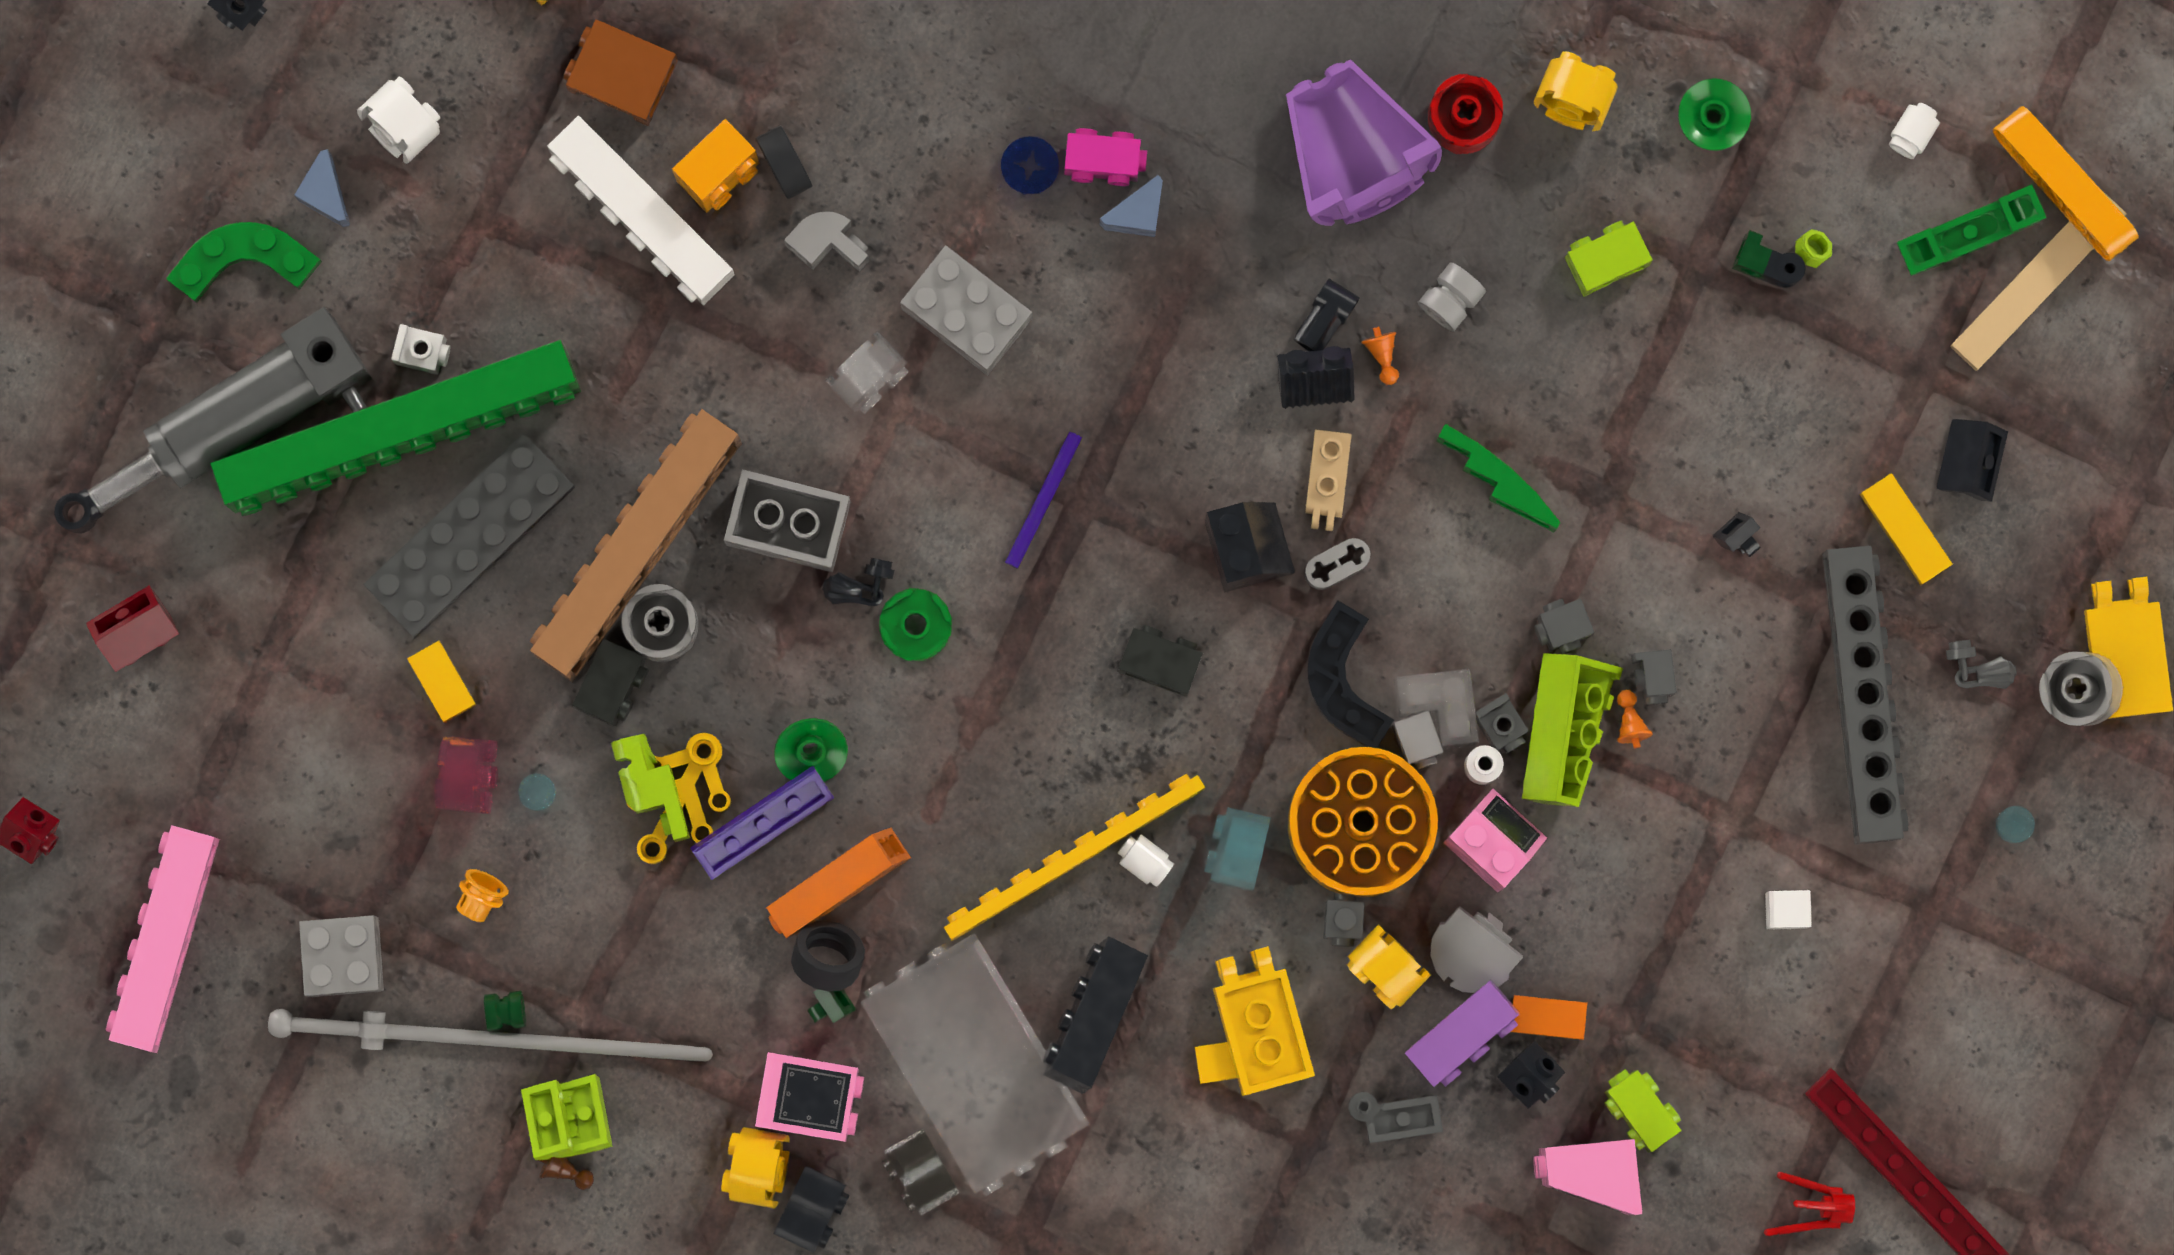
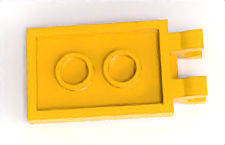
(2134, 642)
(1261, 1024)

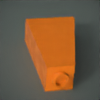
(837, 882)

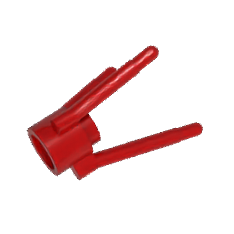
(1835, 1207)

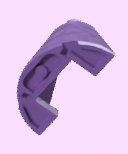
(1356, 146)

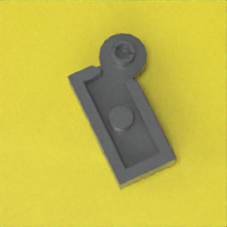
(1396, 1118)

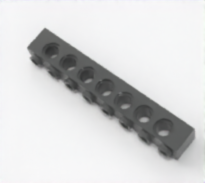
(1866, 824)

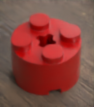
(1468, 93)

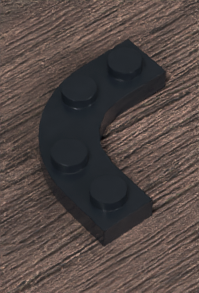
(1329, 681)

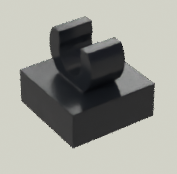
(1738, 534)

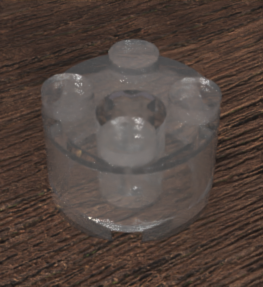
(867, 373)

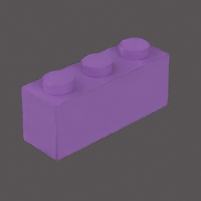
(1463, 1034)

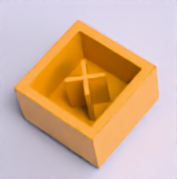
(717, 167)

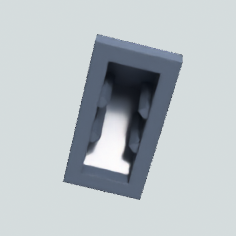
(322, 190)
(1136, 213)

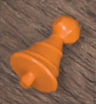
(1382, 350)
(1632, 726)

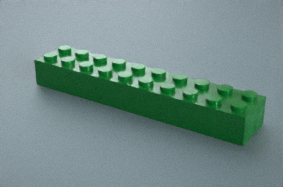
(396, 428)

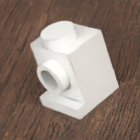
(430, 362)

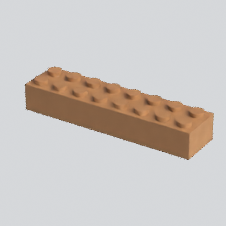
(636, 544)

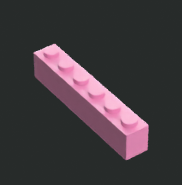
(163, 939)

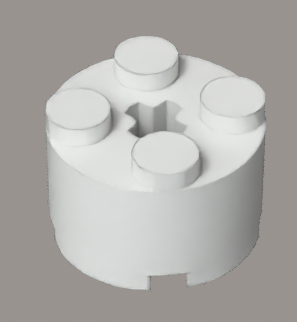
(400, 120)

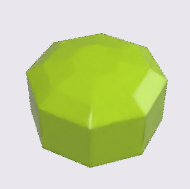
(1813, 248)

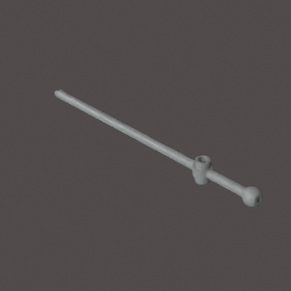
(374, 1031)

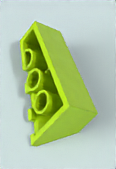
(1566, 727)

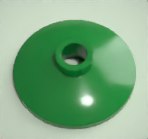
(1722, 98)
(826, 755)

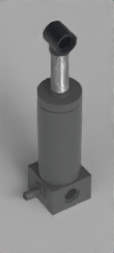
(234, 414)

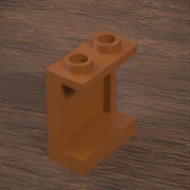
(620, 71)

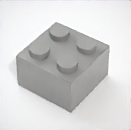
(341, 956)

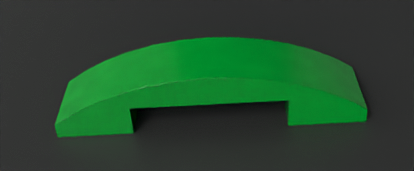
(1971, 231)

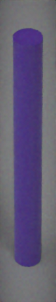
(1043, 500)

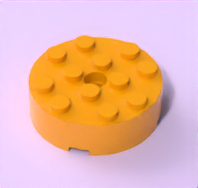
(1356, 860)

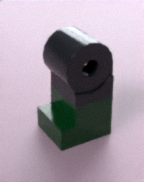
(1766, 264)

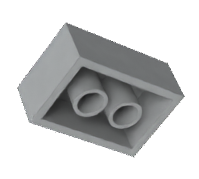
(966, 310)
(787, 520)

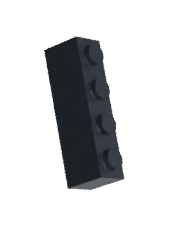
(1094, 1015)

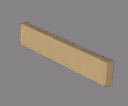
(2023, 295)

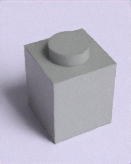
(1418, 740)

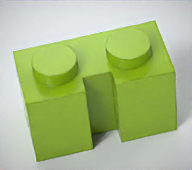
(1607, 258)

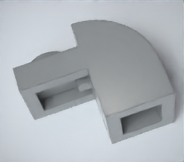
(822, 232)

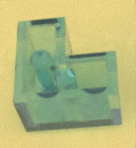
(1238, 849)

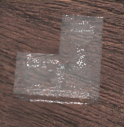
(1449, 697)

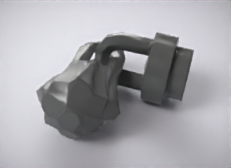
(1996, 673)

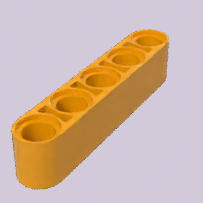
(2065, 183)

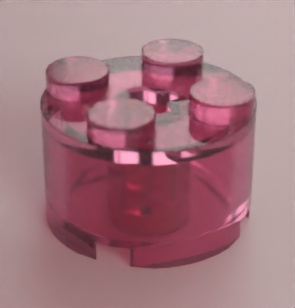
(466, 774)

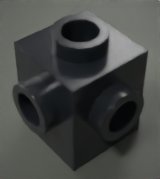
(237, 15)
(1532, 1075)

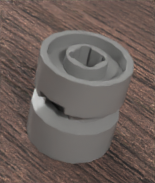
(1448, 301)

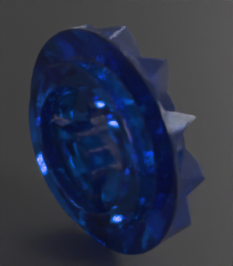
(1019, 152)

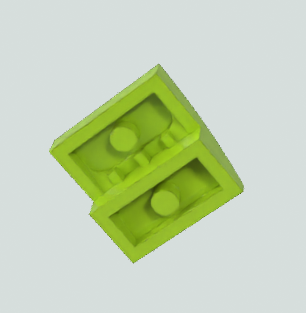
(566, 1118)

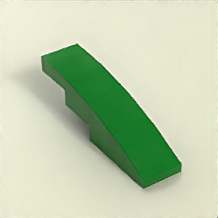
(1510, 489)

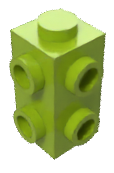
(1635, 1101)

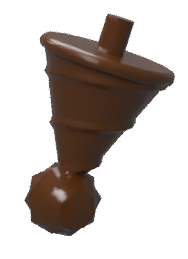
(563, 1169)

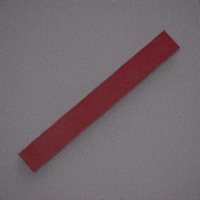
(1900, 1167)

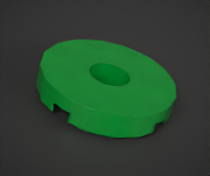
(909, 603)

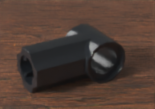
(1330, 310)

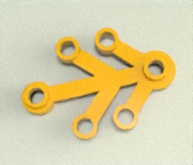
(687, 790)

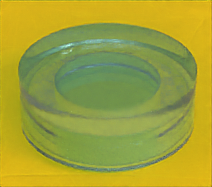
(537, 792)
(2015, 824)

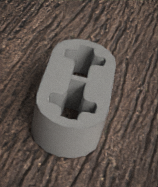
(1341, 572)

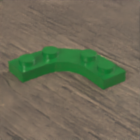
(241, 243)

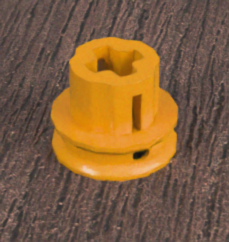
(480, 894)

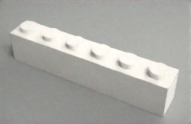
(640, 210)

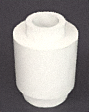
(1914, 130)
(1473, 770)
(1145, 860)

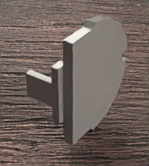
(1472, 951)

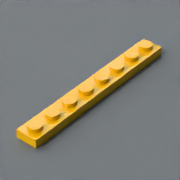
(1086, 848)

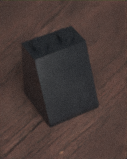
(1248, 544)

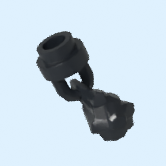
(843, 589)

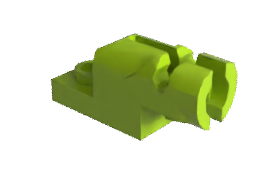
(650, 787)

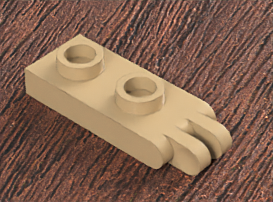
(1327, 477)

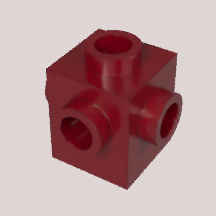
(28, 831)

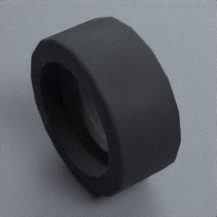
(784, 162)
(833, 936)

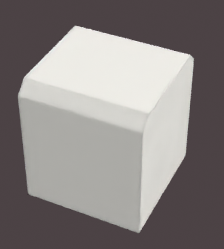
(1788, 909)

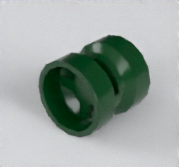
(506, 1010)

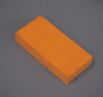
(1550, 1017)

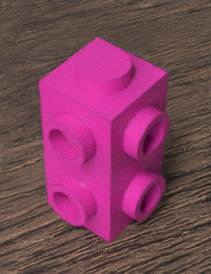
(1104, 157)

